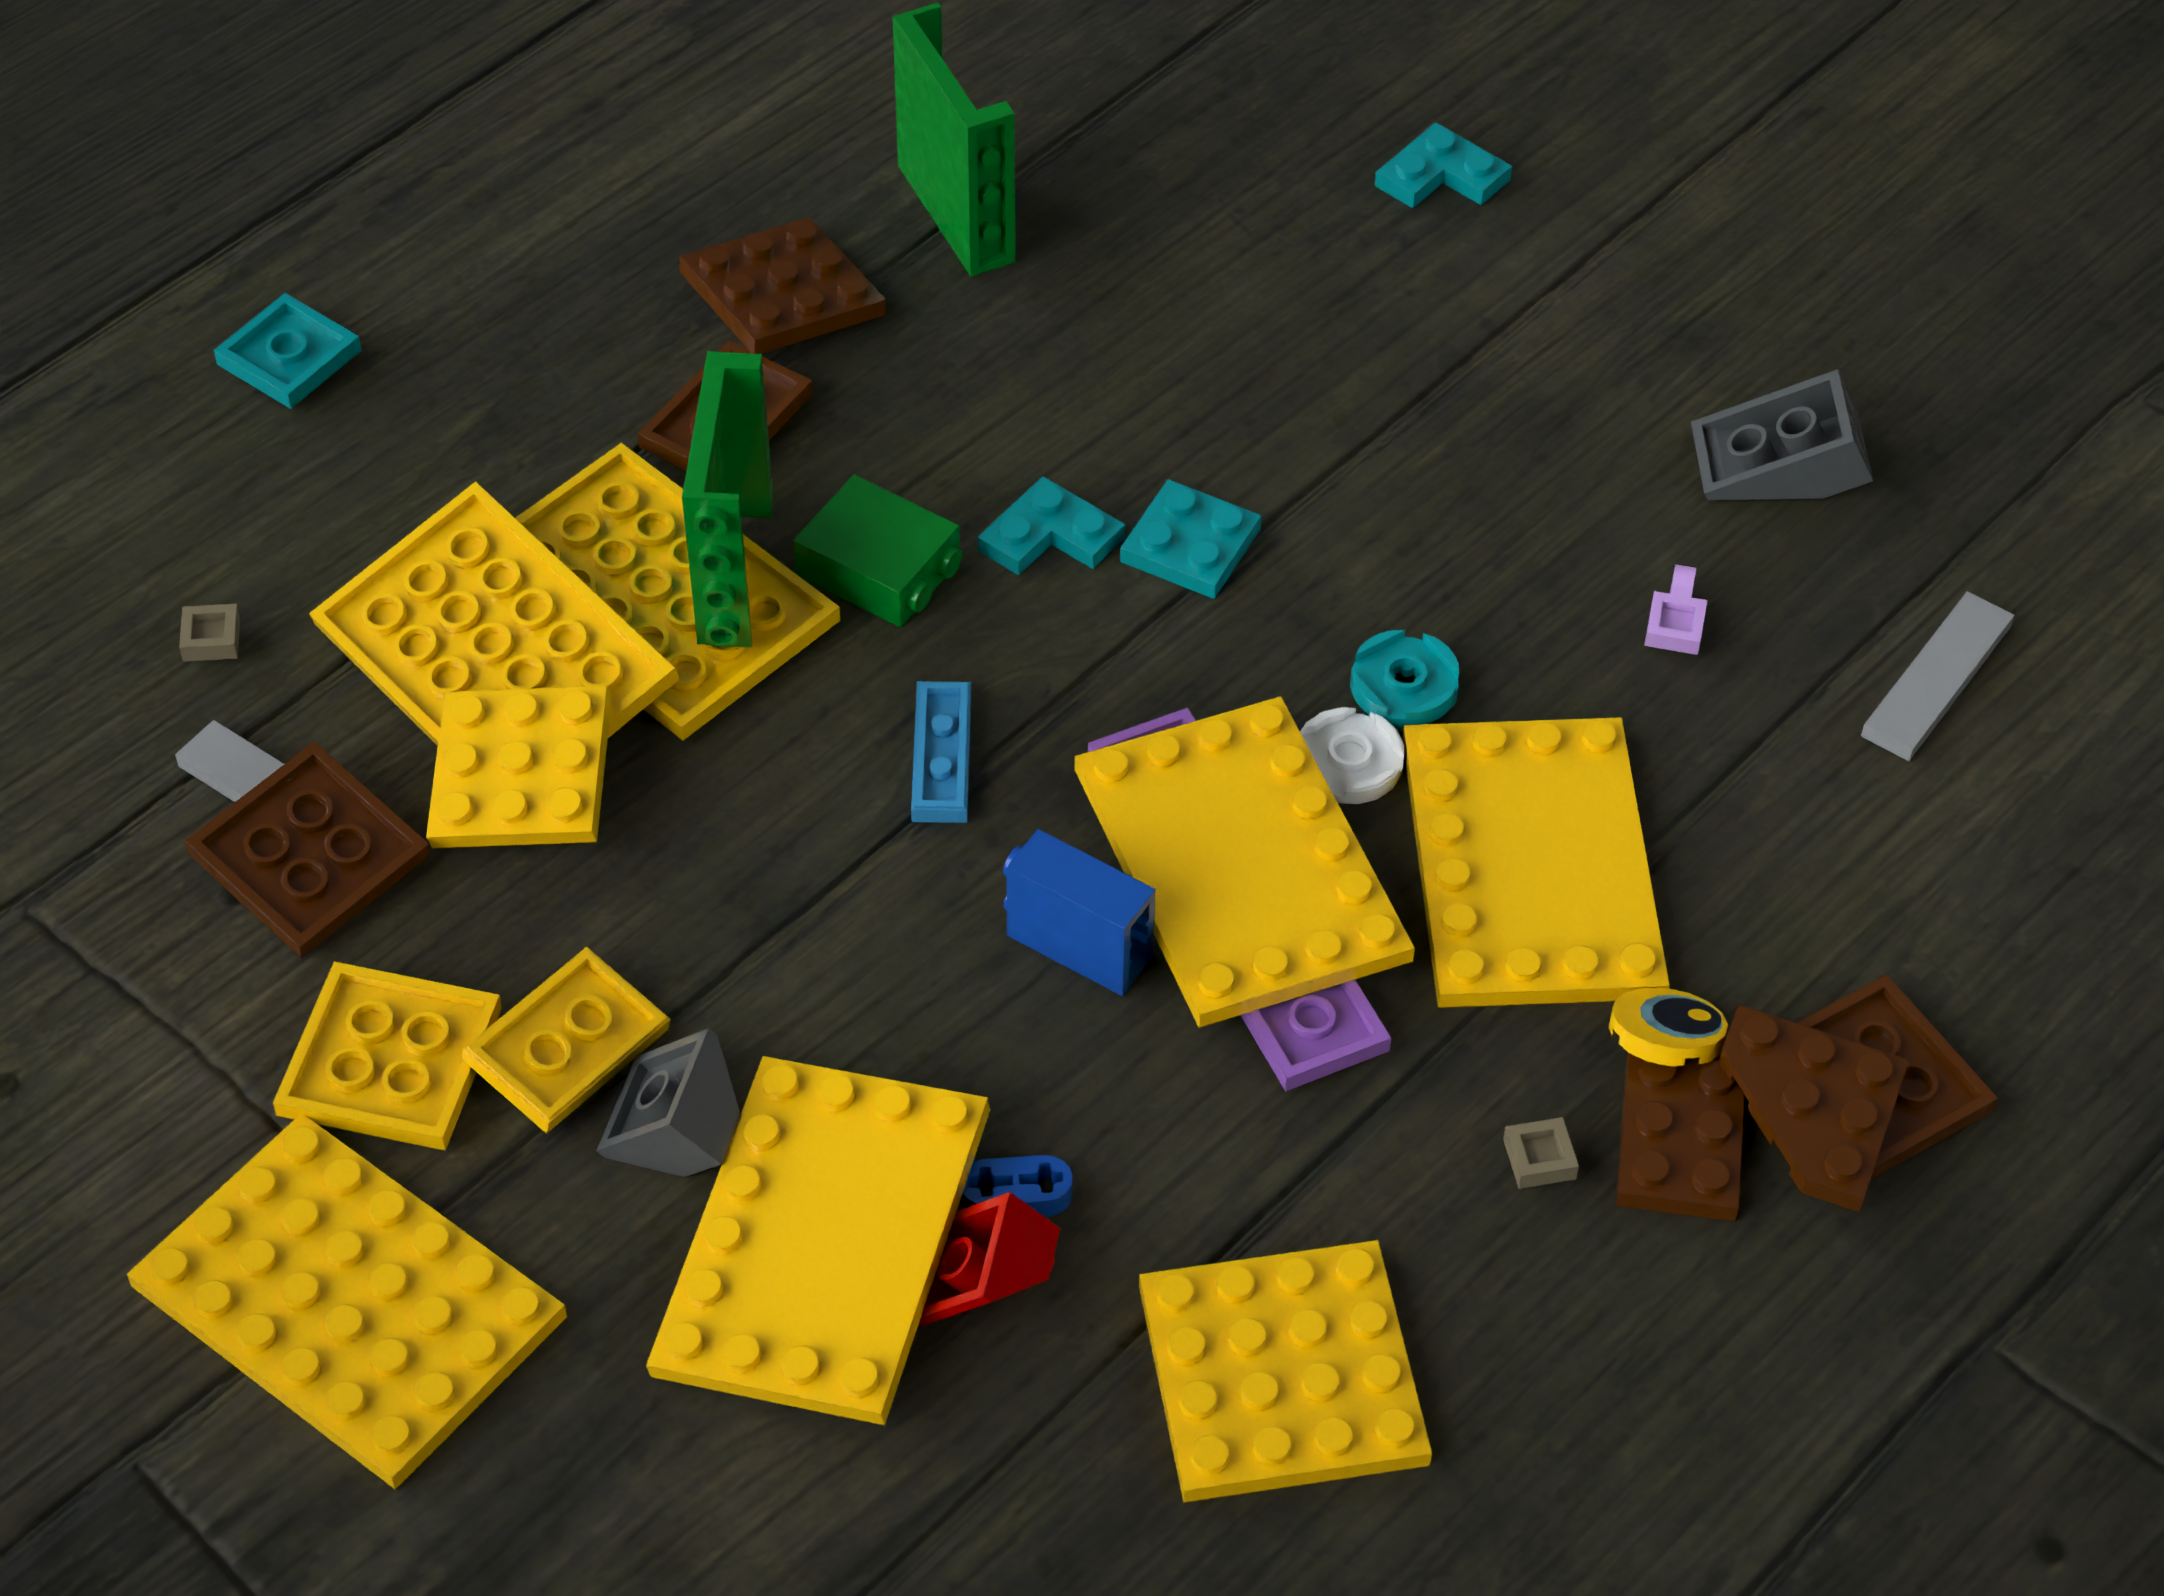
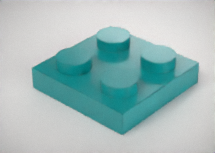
(287, 350)
(1190, 538)

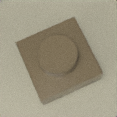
(209, 632)
(1540, 1152)

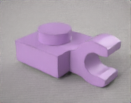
(1676, 617)

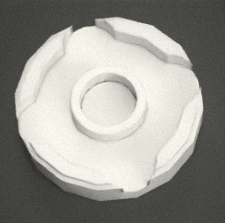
(1355, 753)

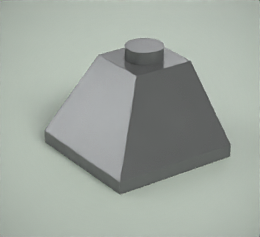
(674, 1109)

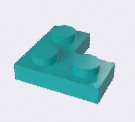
(1443, 158)
(1046, 518)

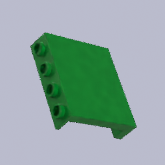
(950, 150)
(726, 481)

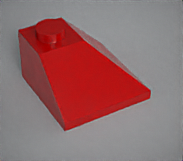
(990, 1255)

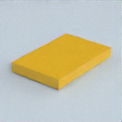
(566, 1039)

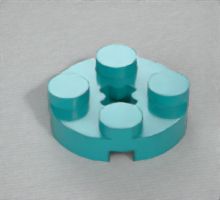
(1405, 703)

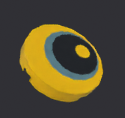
(1668, 1026)

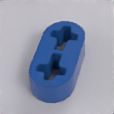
(1022, 1179)

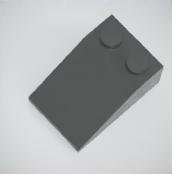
(1784, 444)

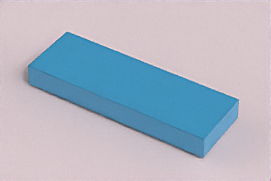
(941, 752)

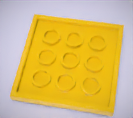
(1283, 1371)

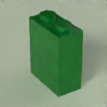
(877, 551)

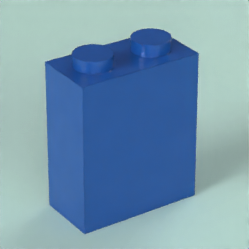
(1079, 911)

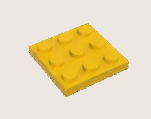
(519, 767)
(386, 1055)

